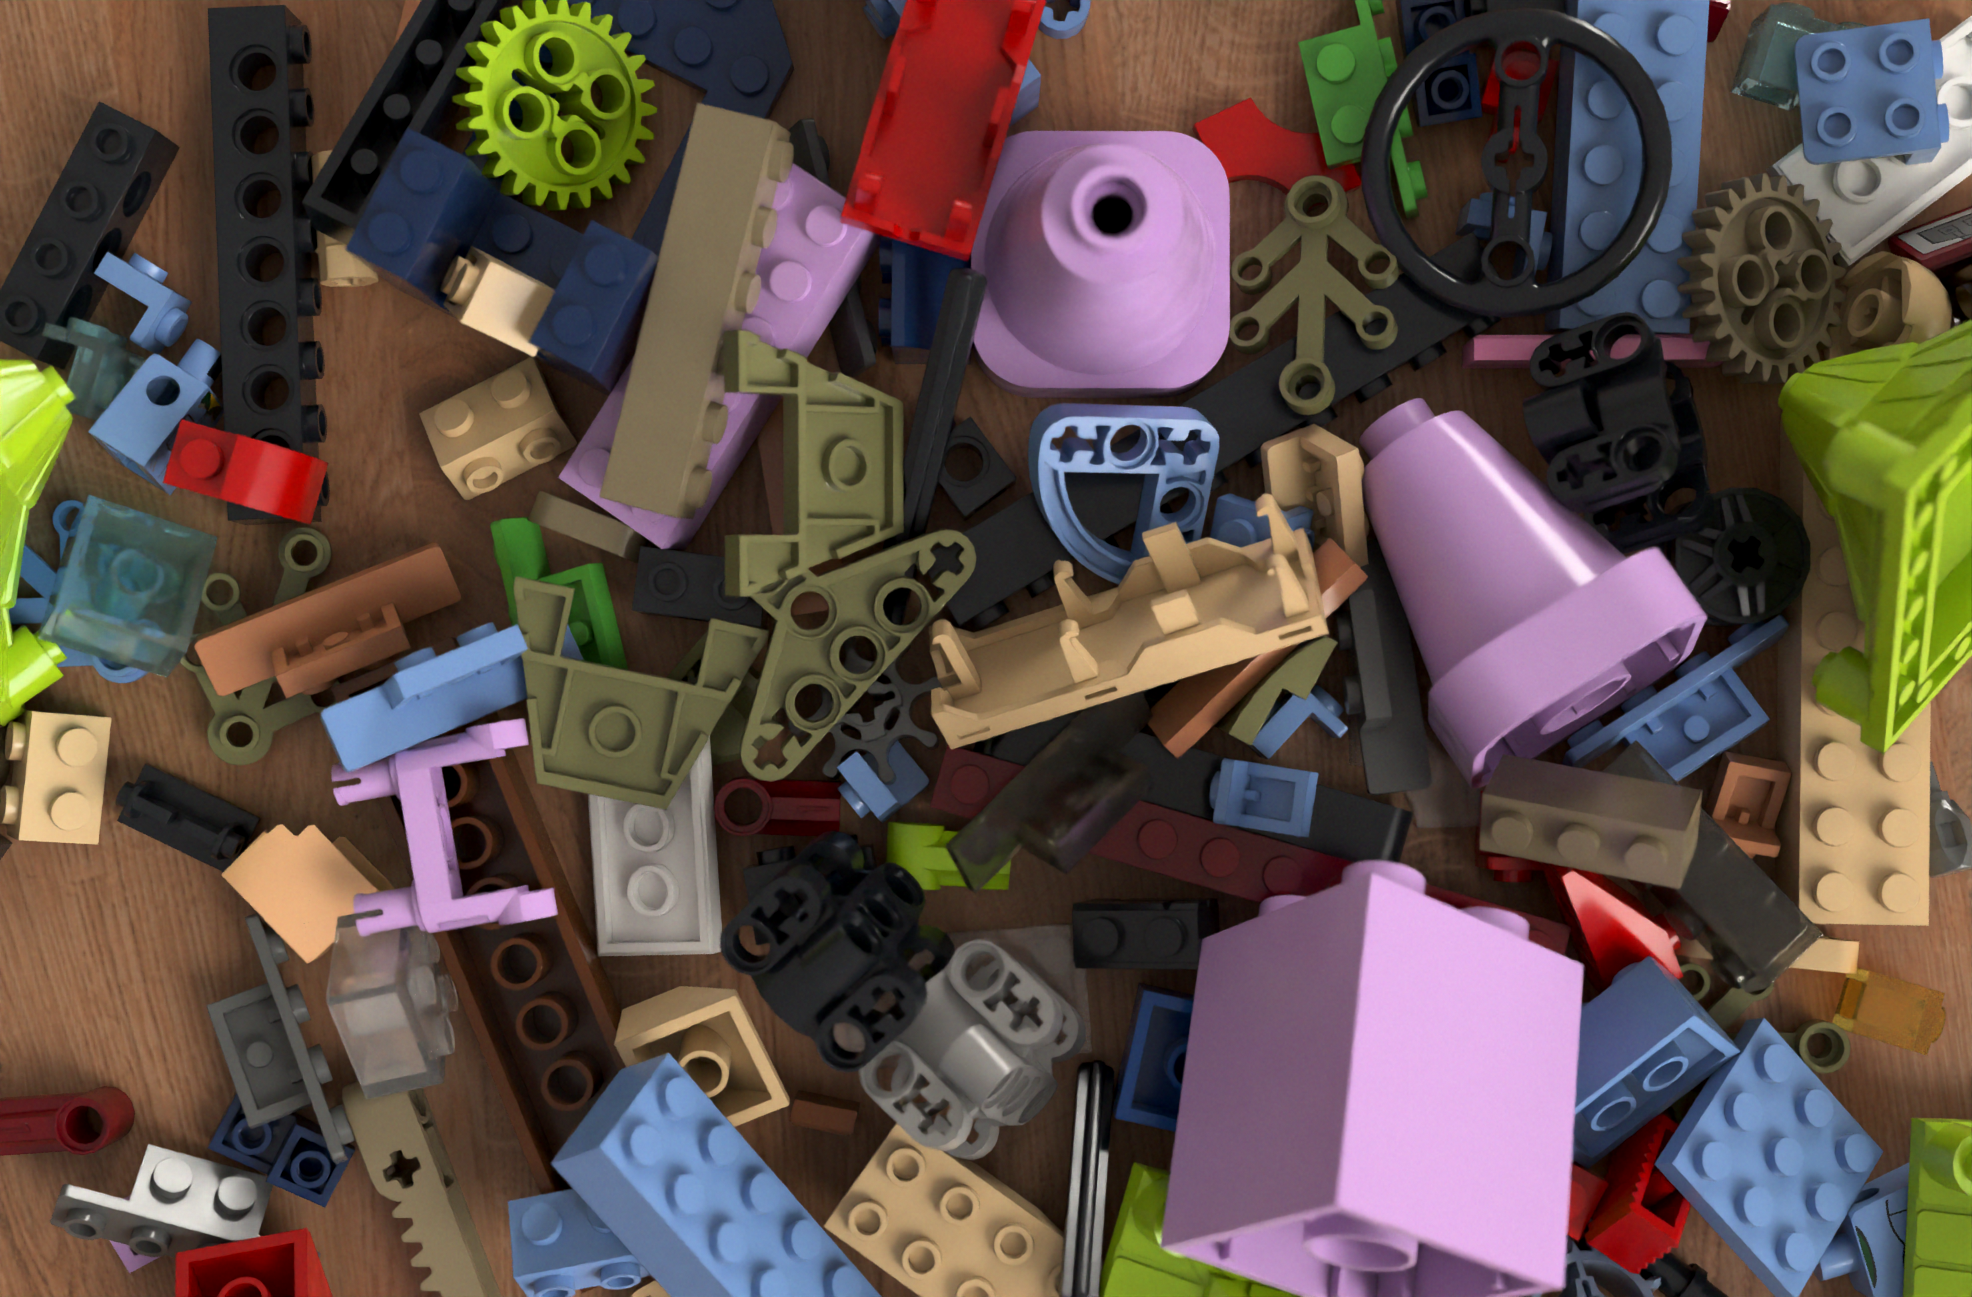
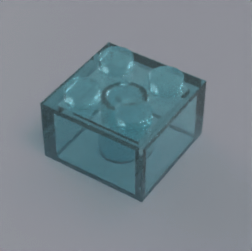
(128, 587)

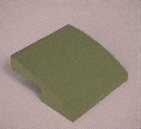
(1293, 675)

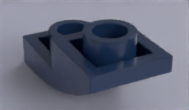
(1453, 88)
(285, 1149)

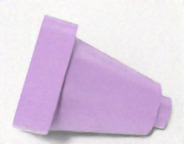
(1094, 309)
(1511, 593)

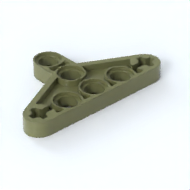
(811, 656)

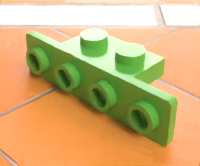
(1344, 80)
(592, 618)

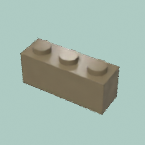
(1590, 820)

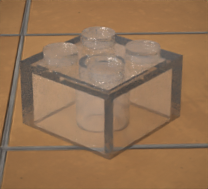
(391, 1006)

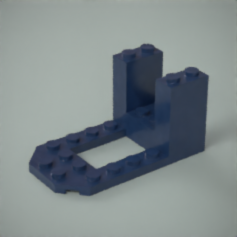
(442, 204)

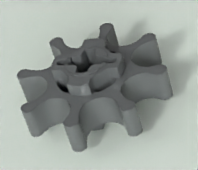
(875, 734)

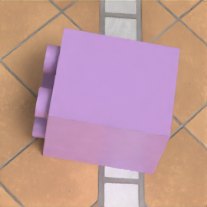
(1378, 1097)

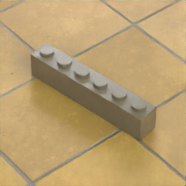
(697, 293)

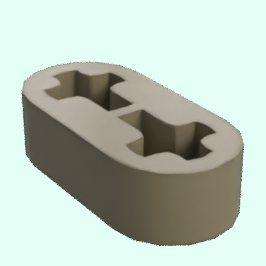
(587, 526)

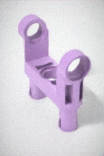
(436, 893)

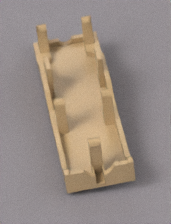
(1164, 622)
(947, 1225)

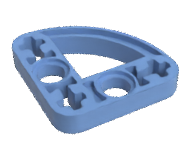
(1157, 459)

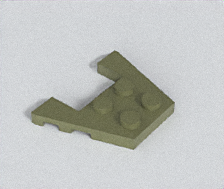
(838, 464)
(615, 726)

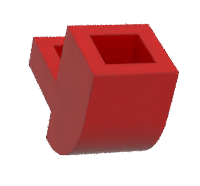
(245, 471)

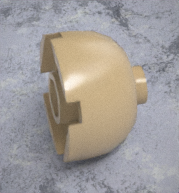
(1888, 305)

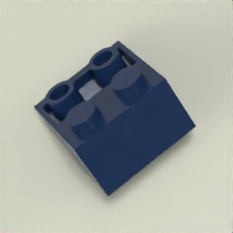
(918, 288)

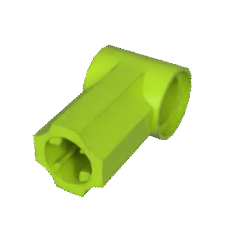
(923, 854)

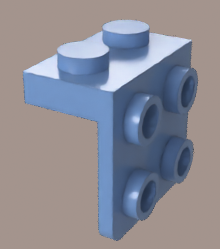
(1871, 93)

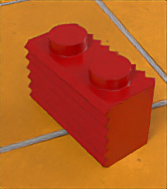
(1640, 1208)

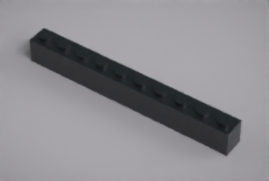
(1246, 409)

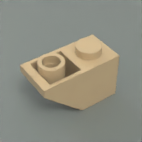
(495, 298)

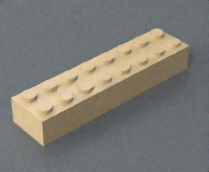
(1850, 815)

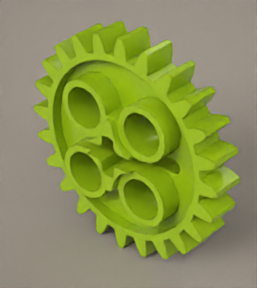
(580, 55)

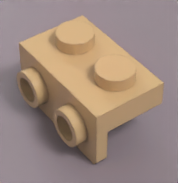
(497, 429)
(1323, 475)
(55, 777)

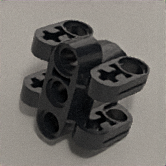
(1618, 434)
(840, 948)

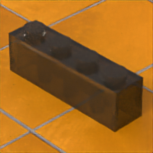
(1725, 898)

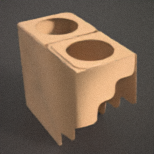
(303, 884)

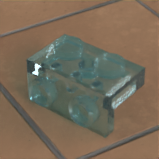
(99, 366)

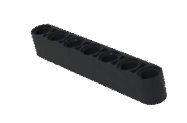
(1340, 821)

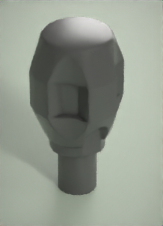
(1949, 833)

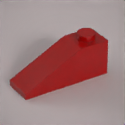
(1609, 925)

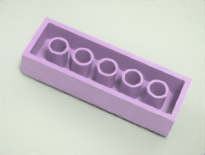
(802, 287)

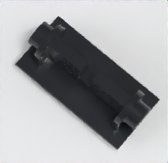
(186, 817)

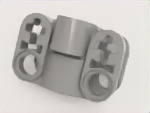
(976, 1054)

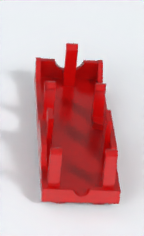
(941, 121)

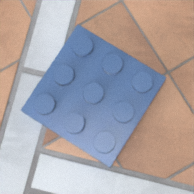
(1770, 1159)

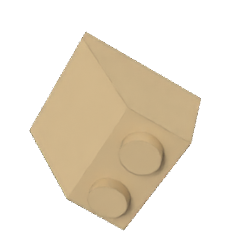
(712, 1042)

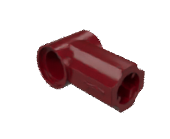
(788, 807)
(60, 1122)

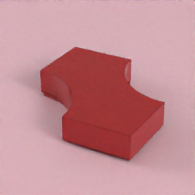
(1264, 152)

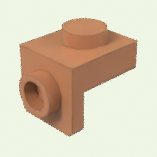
(1748, 801)

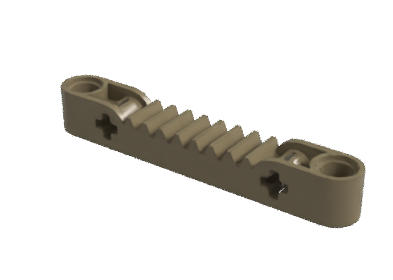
(430, 1196)

